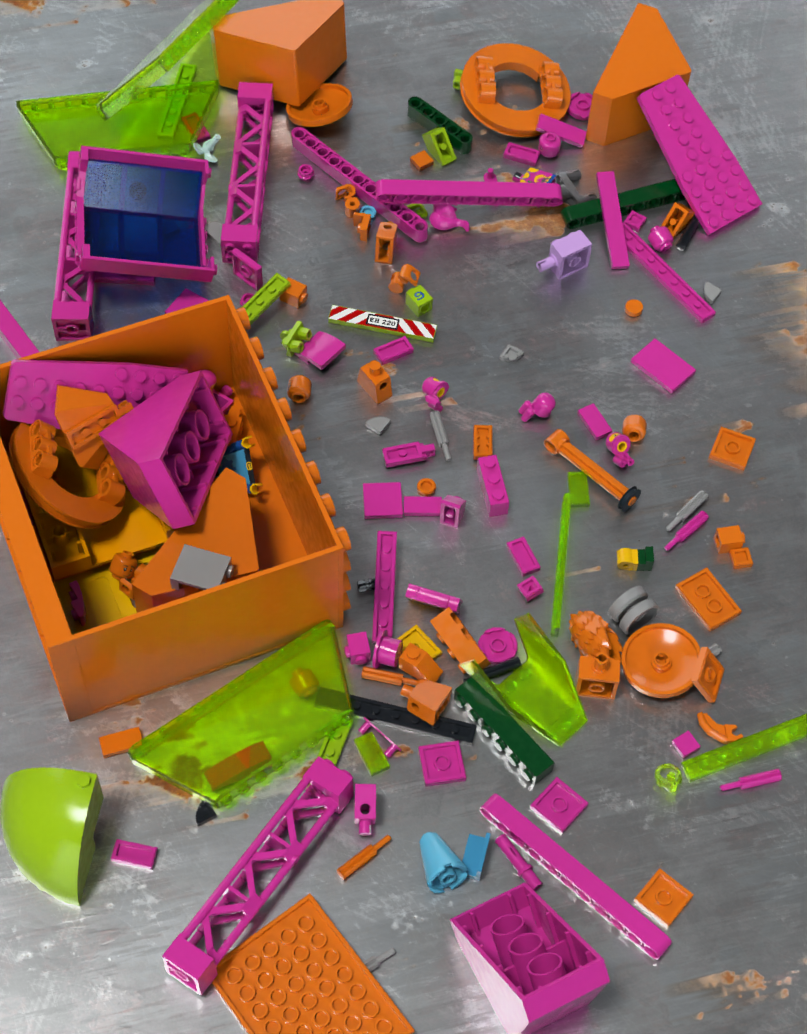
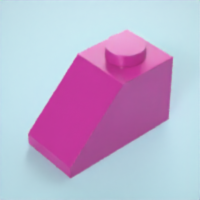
(452, 510)

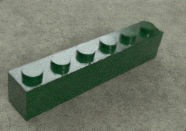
(504, 731)

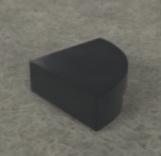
(204, 813)

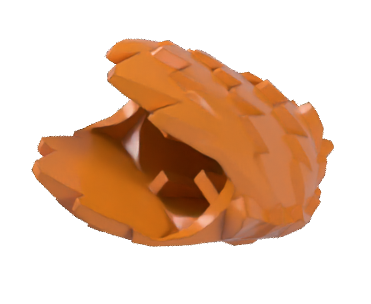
(594, 635)

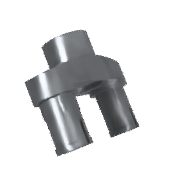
(568, 189)

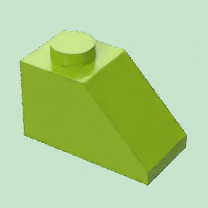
(439, 145)

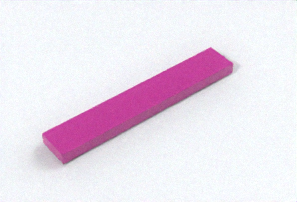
(612, 220)
(384, 583)

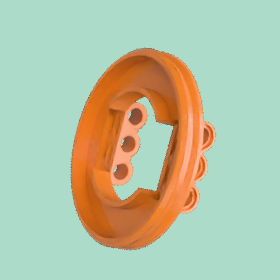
(479, 88)
(34, 461)

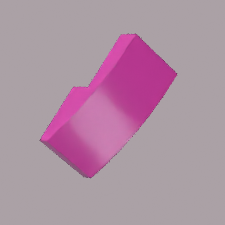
(78, 606)

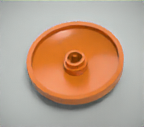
(322, 107)
(660, 660)

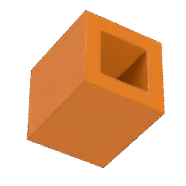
(295, 294)
(728, 538)

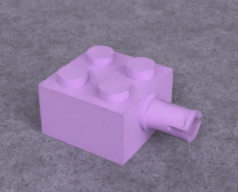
(567, 255)

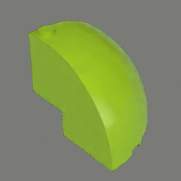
(50, 827)

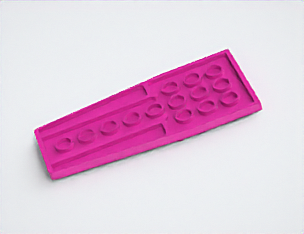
(697, 155)
(35, 382)

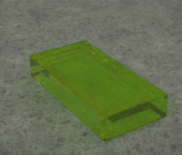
(578, 489)
(371, 754)

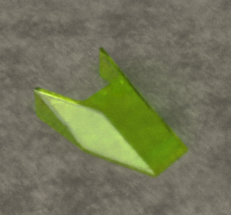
(539, 689)

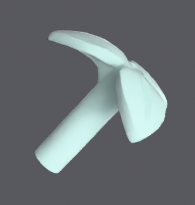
(208, 147)

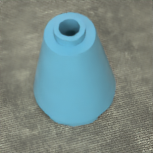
(440, 864)

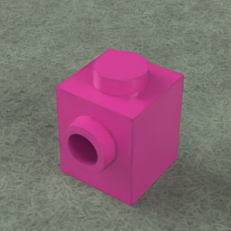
(357, 648)

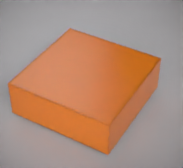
(421, 160)
(740, 558)

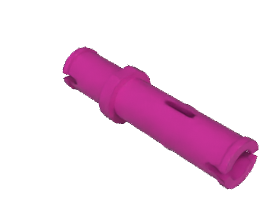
(524, 870)

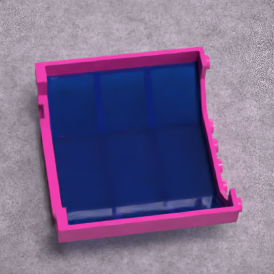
(141, 214)

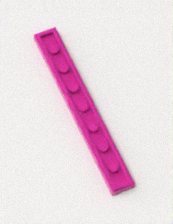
(667, 276)

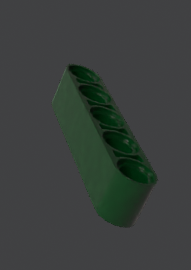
(431, 118)

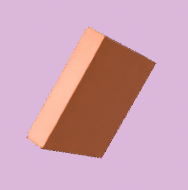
(732, 448)
(707, 674)
(663, 898)

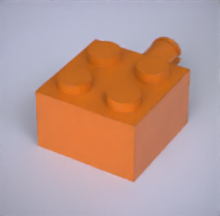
(597, 676)

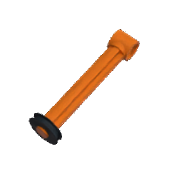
(560, 443)

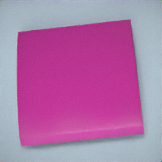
(321, 349)

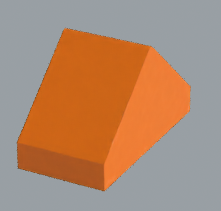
(282, 45)
(639, 62)
(221, 527)

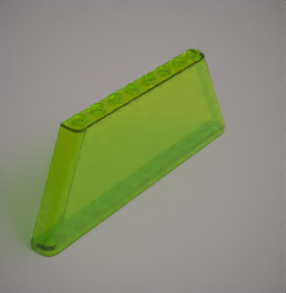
(164, 55)
(154, 122)
(253, 721)

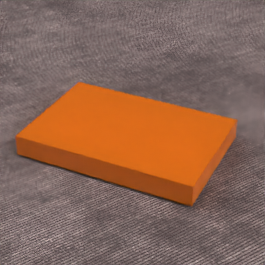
(708, 599)

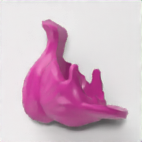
(444, 218)

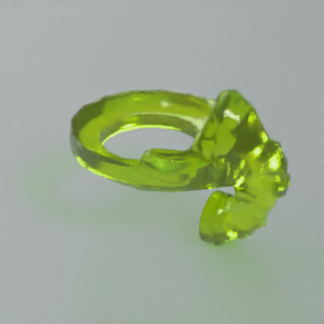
(672, 780)

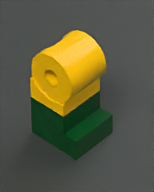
(635, 559)

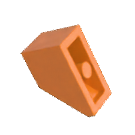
(678, 219)
(419, 664)

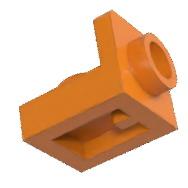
(363, 222)

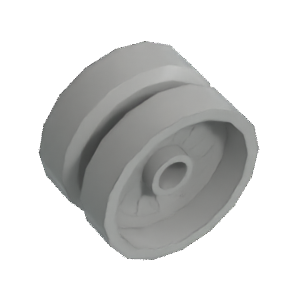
(633, 610)

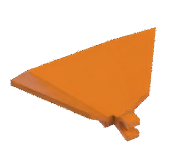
(82, 417)

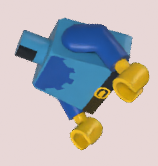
(238, 459)

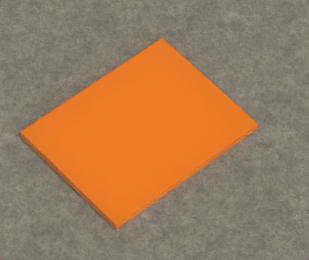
(290, 976)

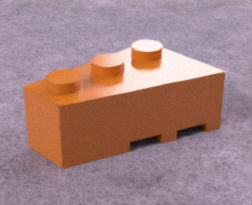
(458, 639)

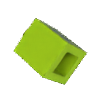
(419, 300)

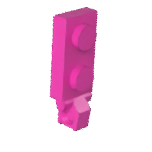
(407, 453)

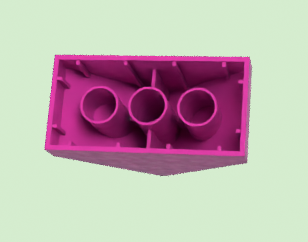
(171, 448)
(528, 960)

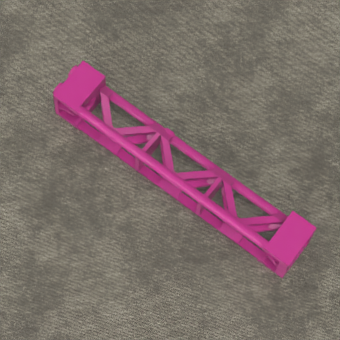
(254, 104)
(70, 318)
(330, 789)

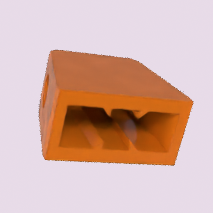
(386, 235)
(375, 381)
(427, 699)

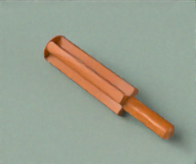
(386, 676)
(361, 858)

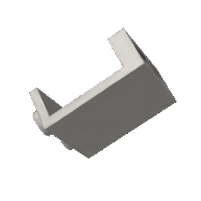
(201, 569)

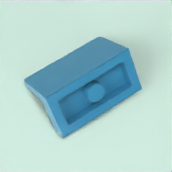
(475, 855)

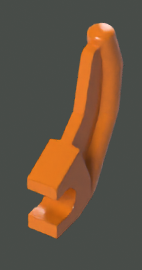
(719, 732)

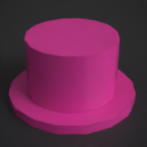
(386, 650)

